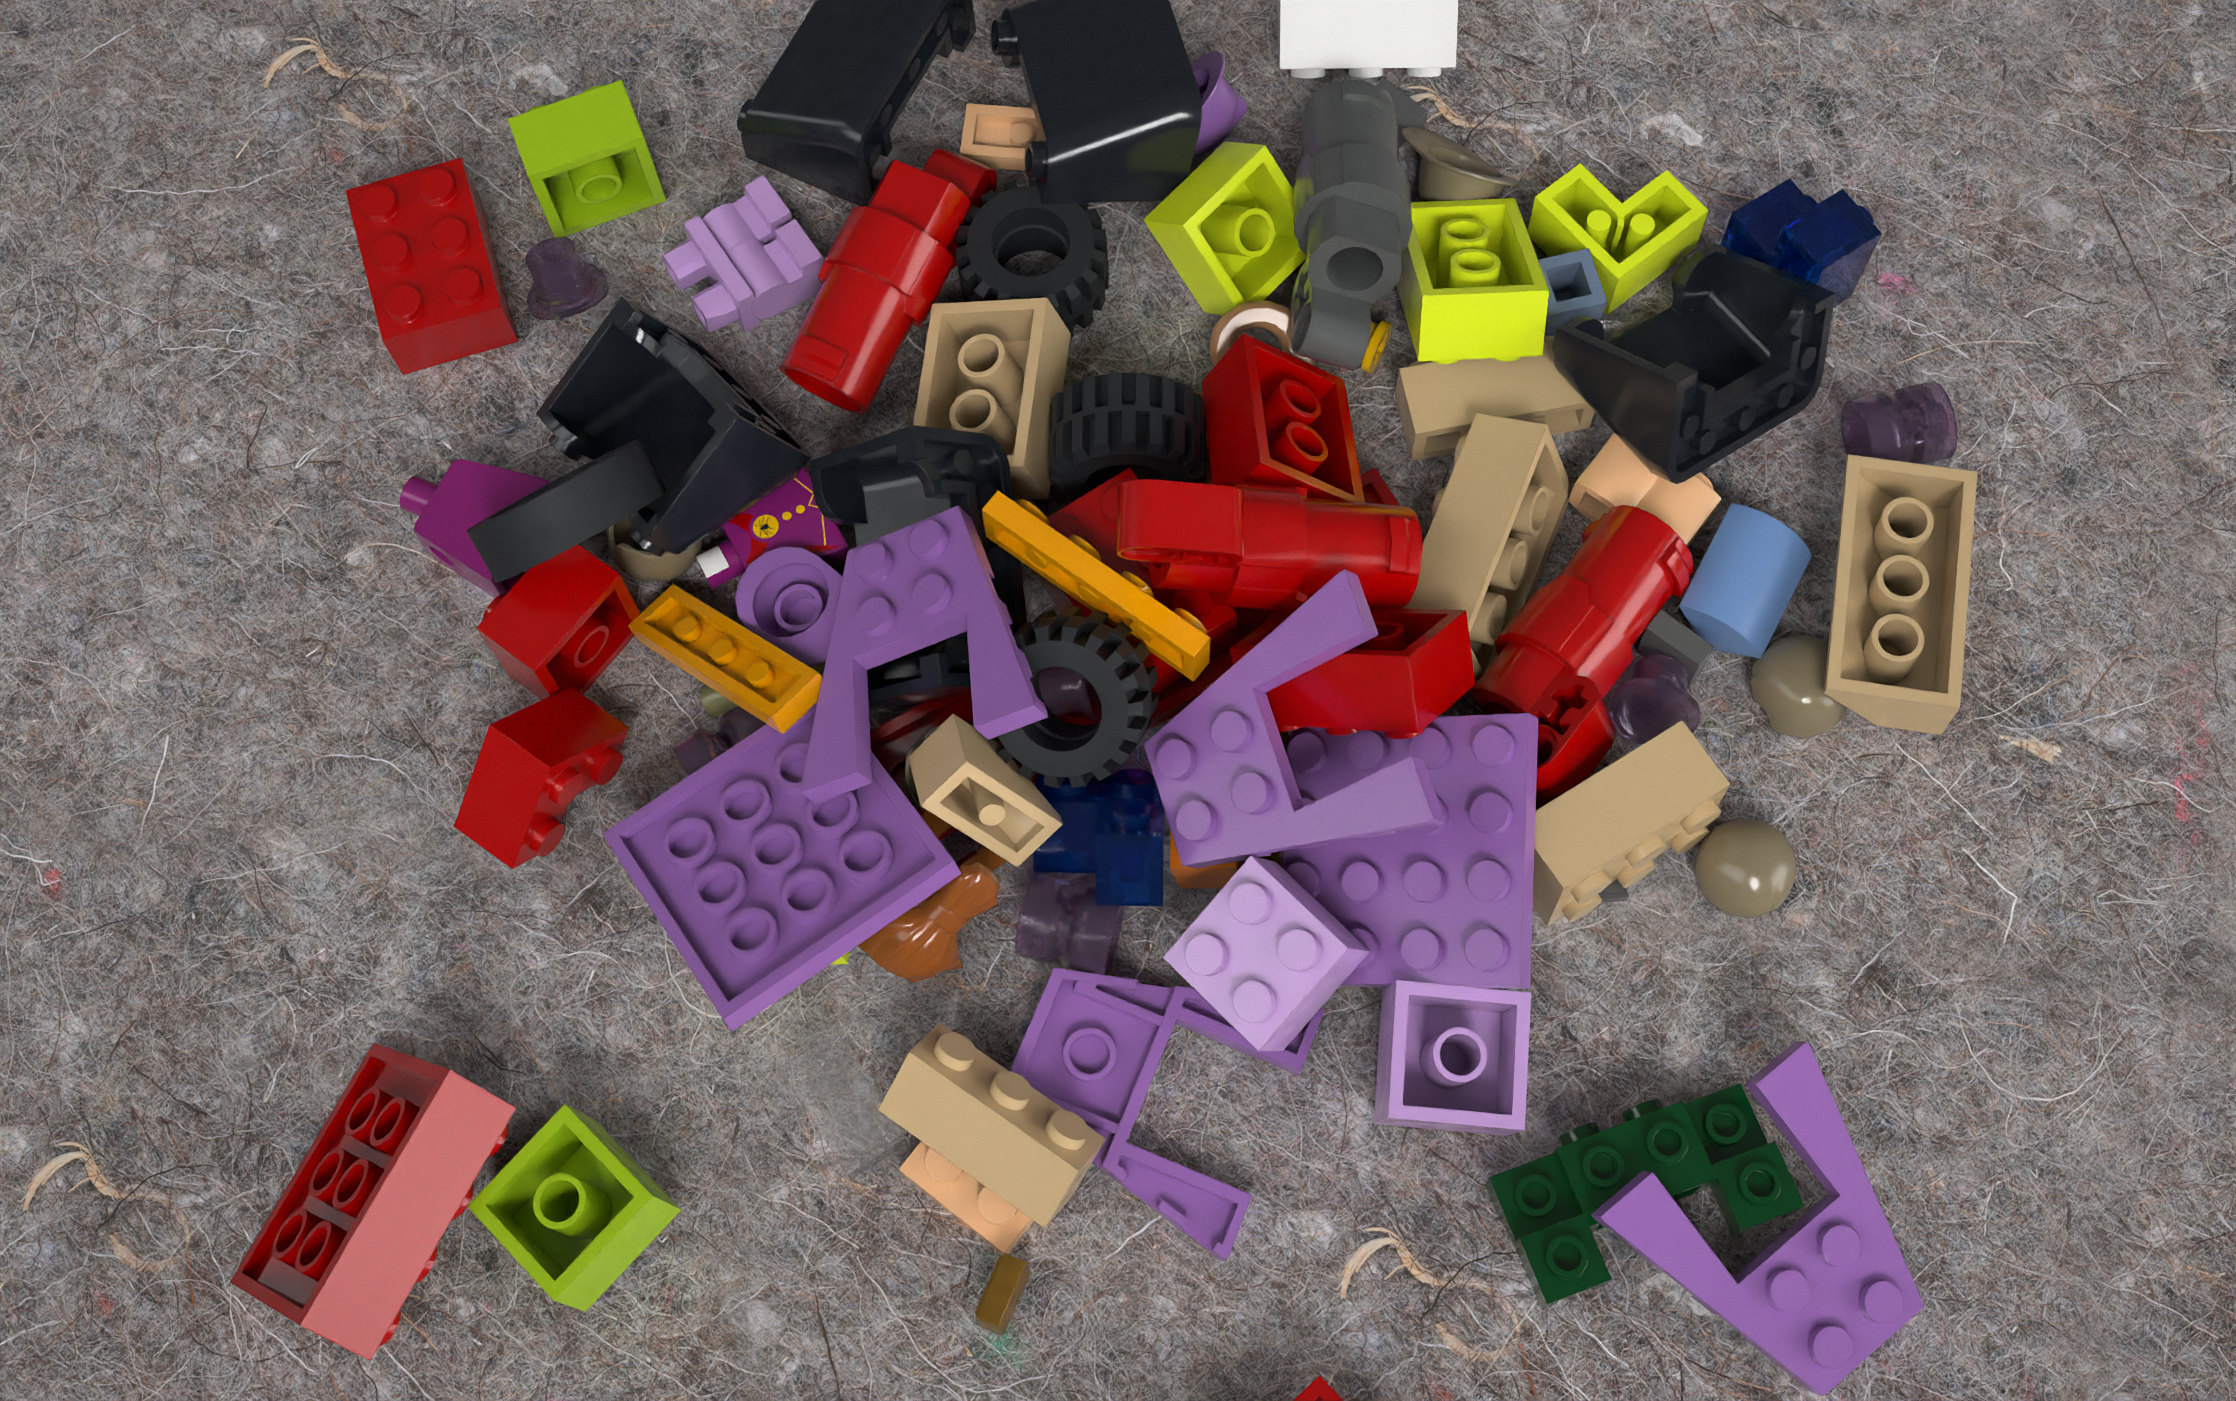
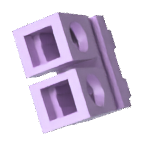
(750, 255)

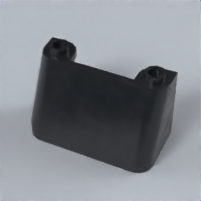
(845, 85)
(1107, 97)
(1709, 371)
(692, 415)
(899, 483)

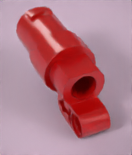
(884, 277)
(1266, 542)
(1579, 640)

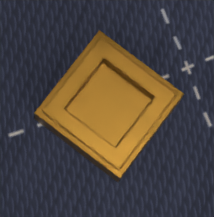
(1002, 1293)

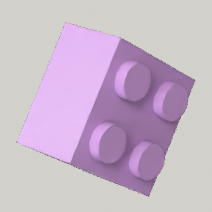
(1266, 954)
(1453, 1058)

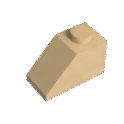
(979, 793)

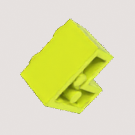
(1627, 239)

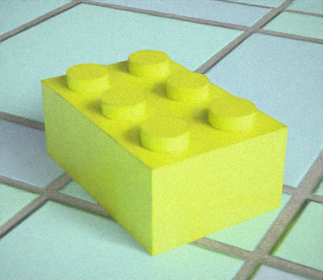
(1472, 282)

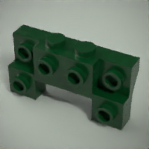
(1685, 1146)

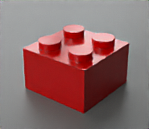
(560, 623)

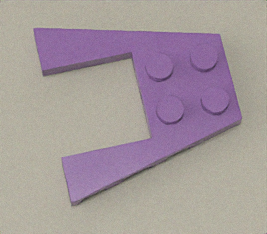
(895, 601)
(1228, 769)
(1096, 1056)
(1827, 1283)

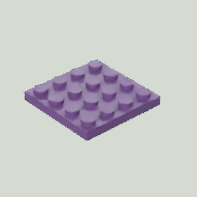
(767, 881)
(1438, 898)

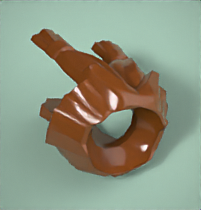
(926, 935)

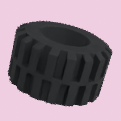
(1019, 224)
(1125, 423)
(1119, 679)

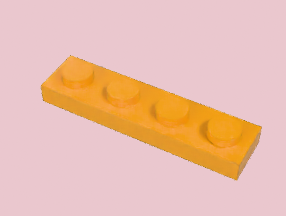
(1078, 571)
(728, 658)

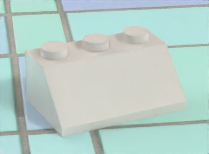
(1366, 36)

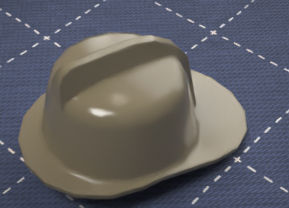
(1452, 170)

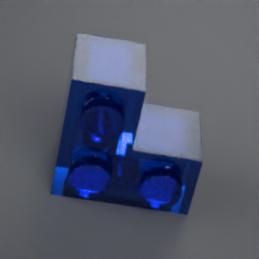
(1805, 238)
(1109, 831)

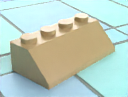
(1493, 528)
(1901, 592)

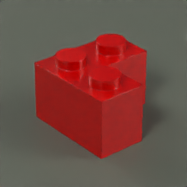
(533, 771)

